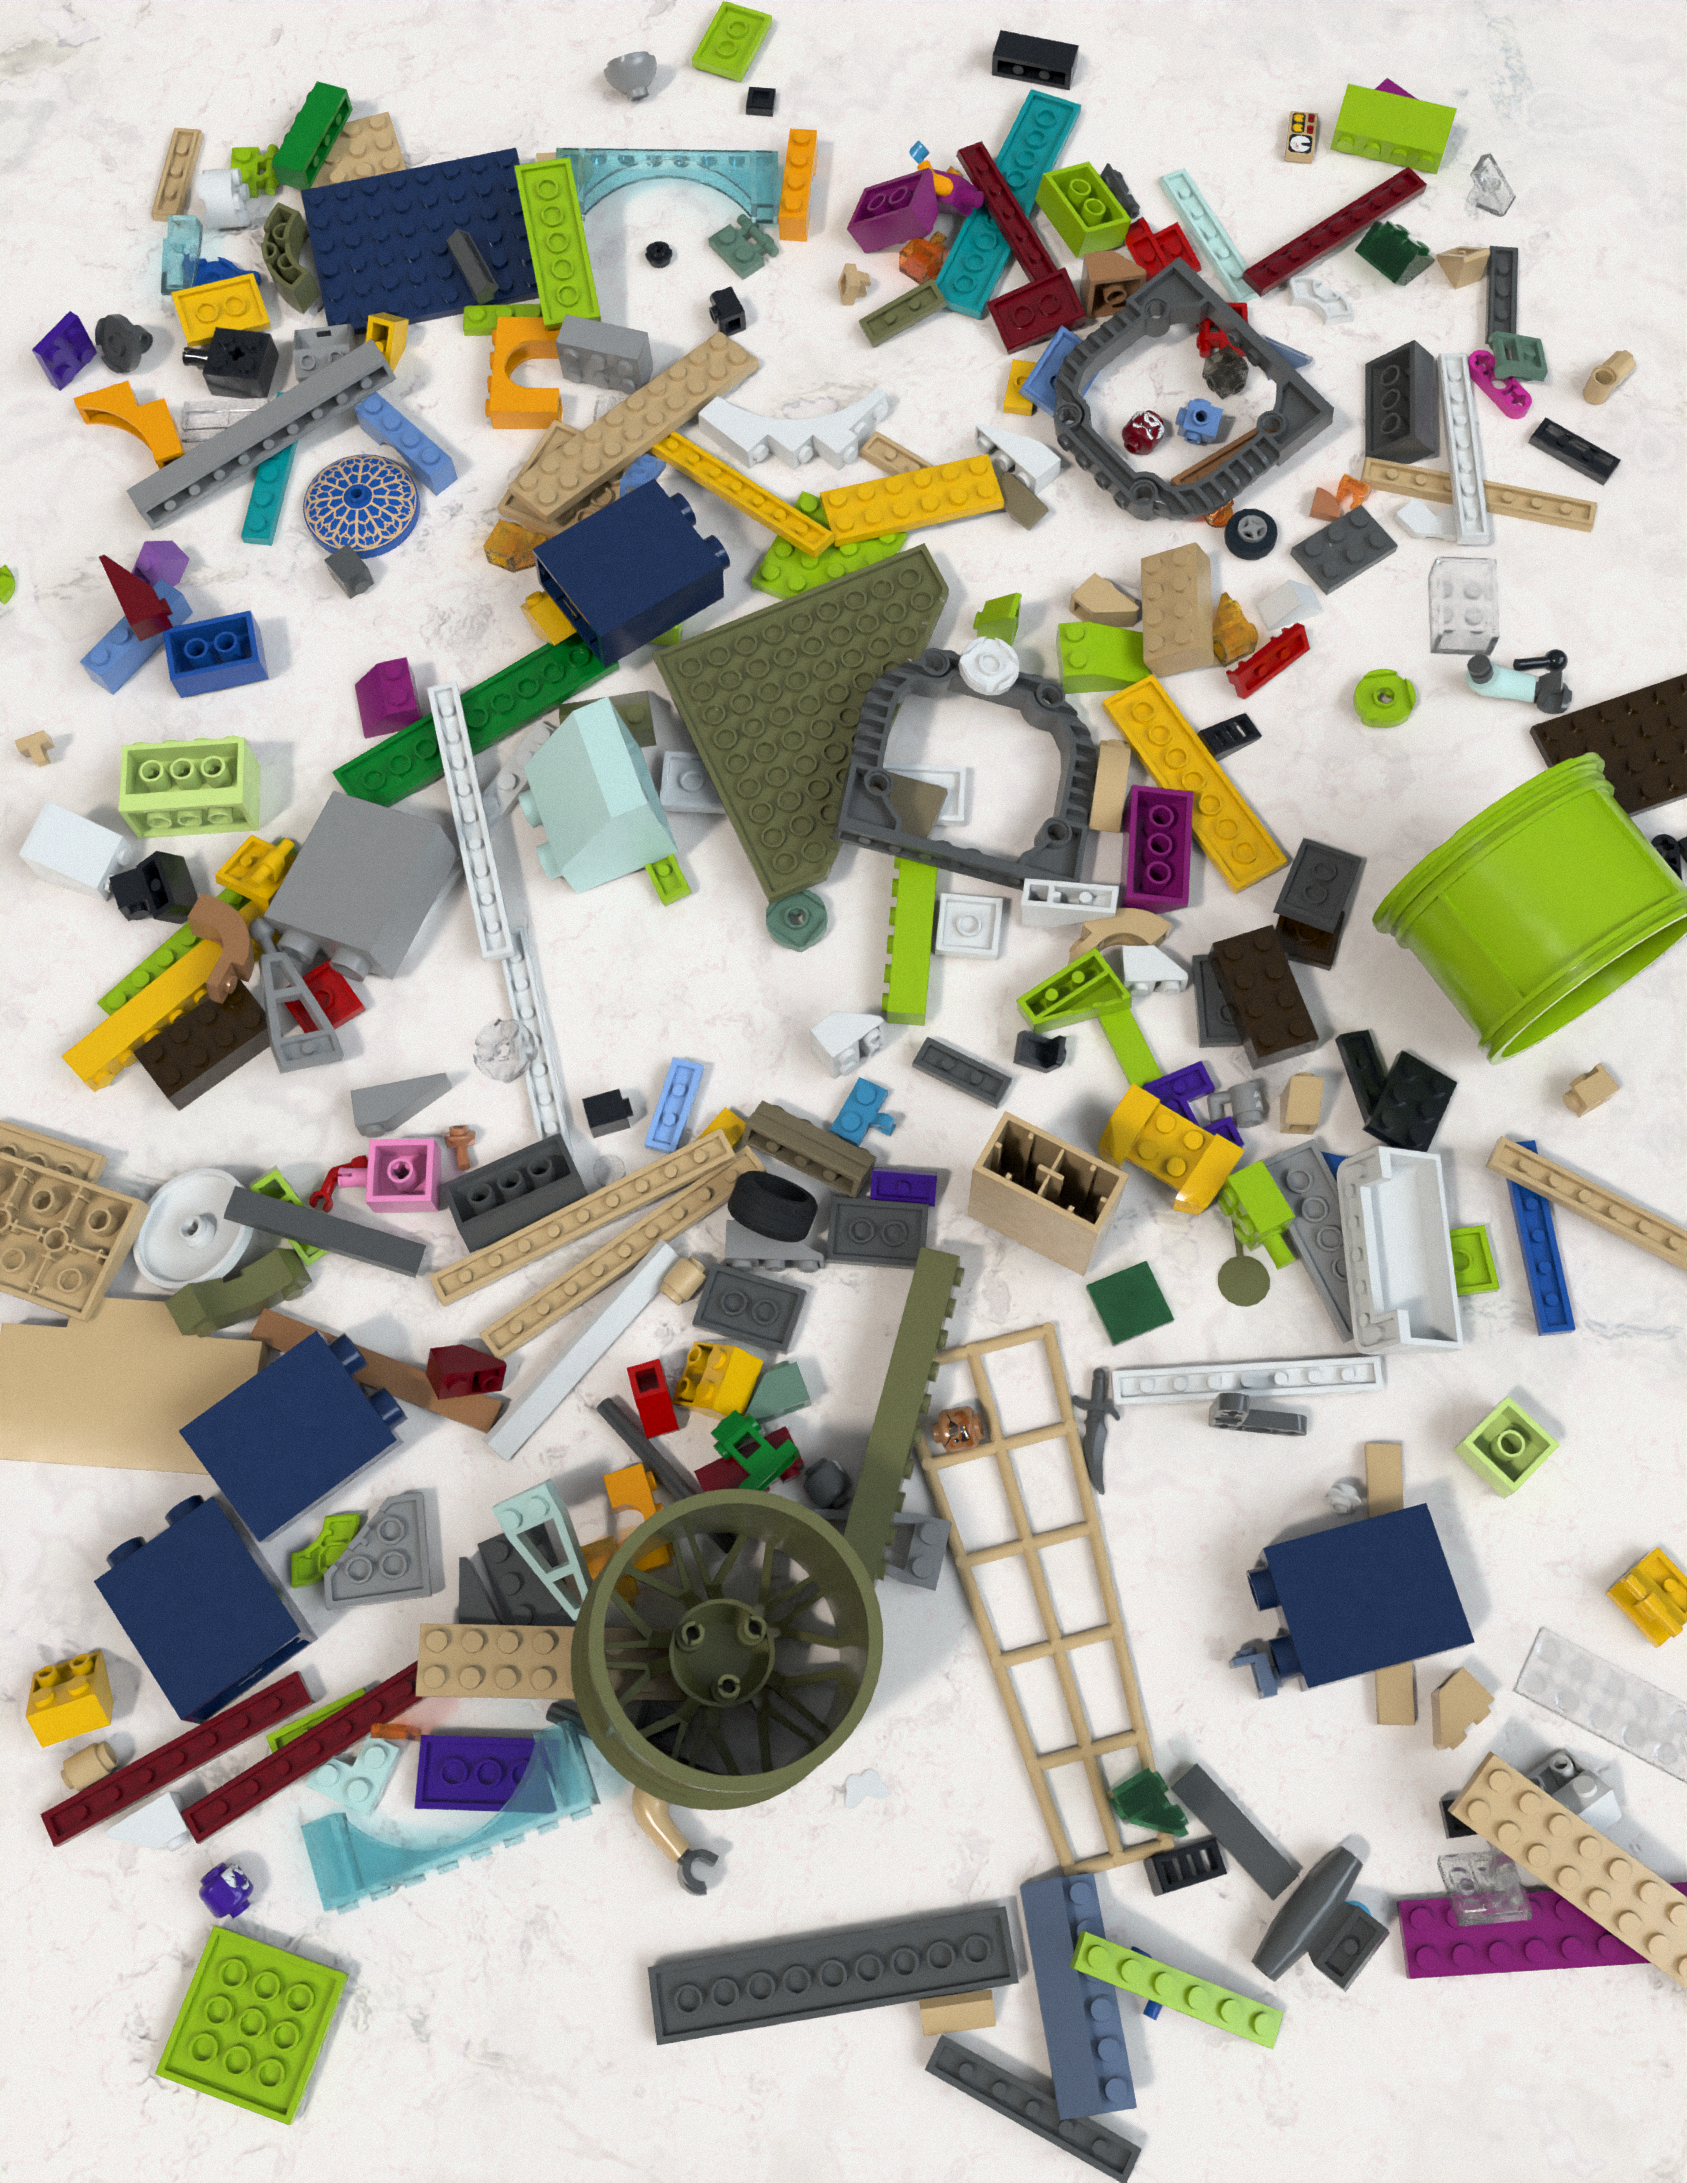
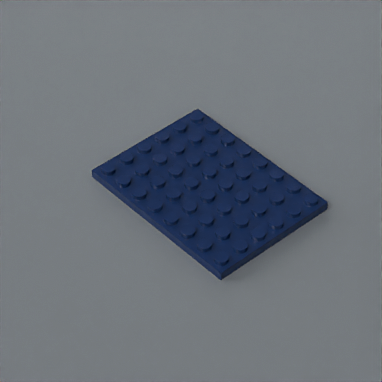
(386, 234)

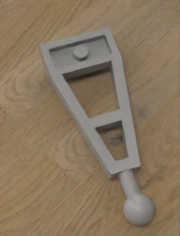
(303, 1049)
(925, 1551)

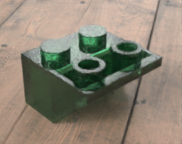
(1394, 253)
(1144, 1805)

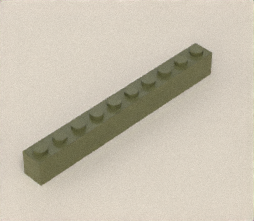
(900, 1408)

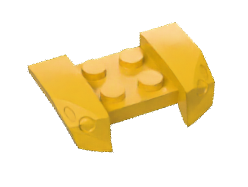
(1168, 1149)

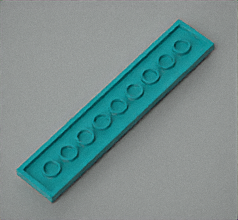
(1027, 153)

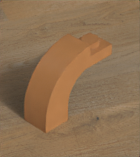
(224, 926)

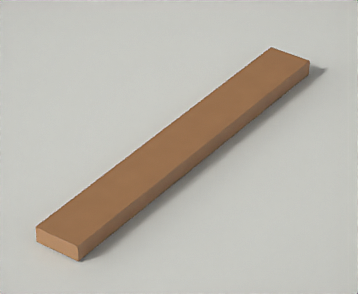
(398, 1378)

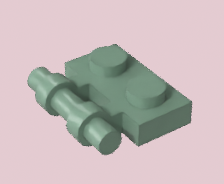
(737, 252)

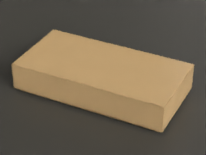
(957, 2012)

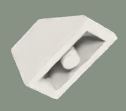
(155, 1825)

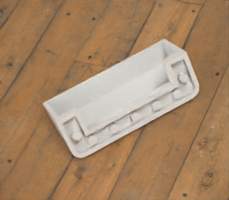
(1398, 1253)

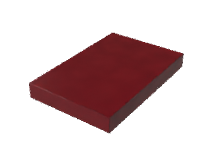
(1036, 310)

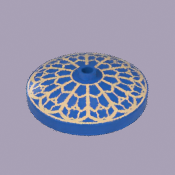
(362, 504)

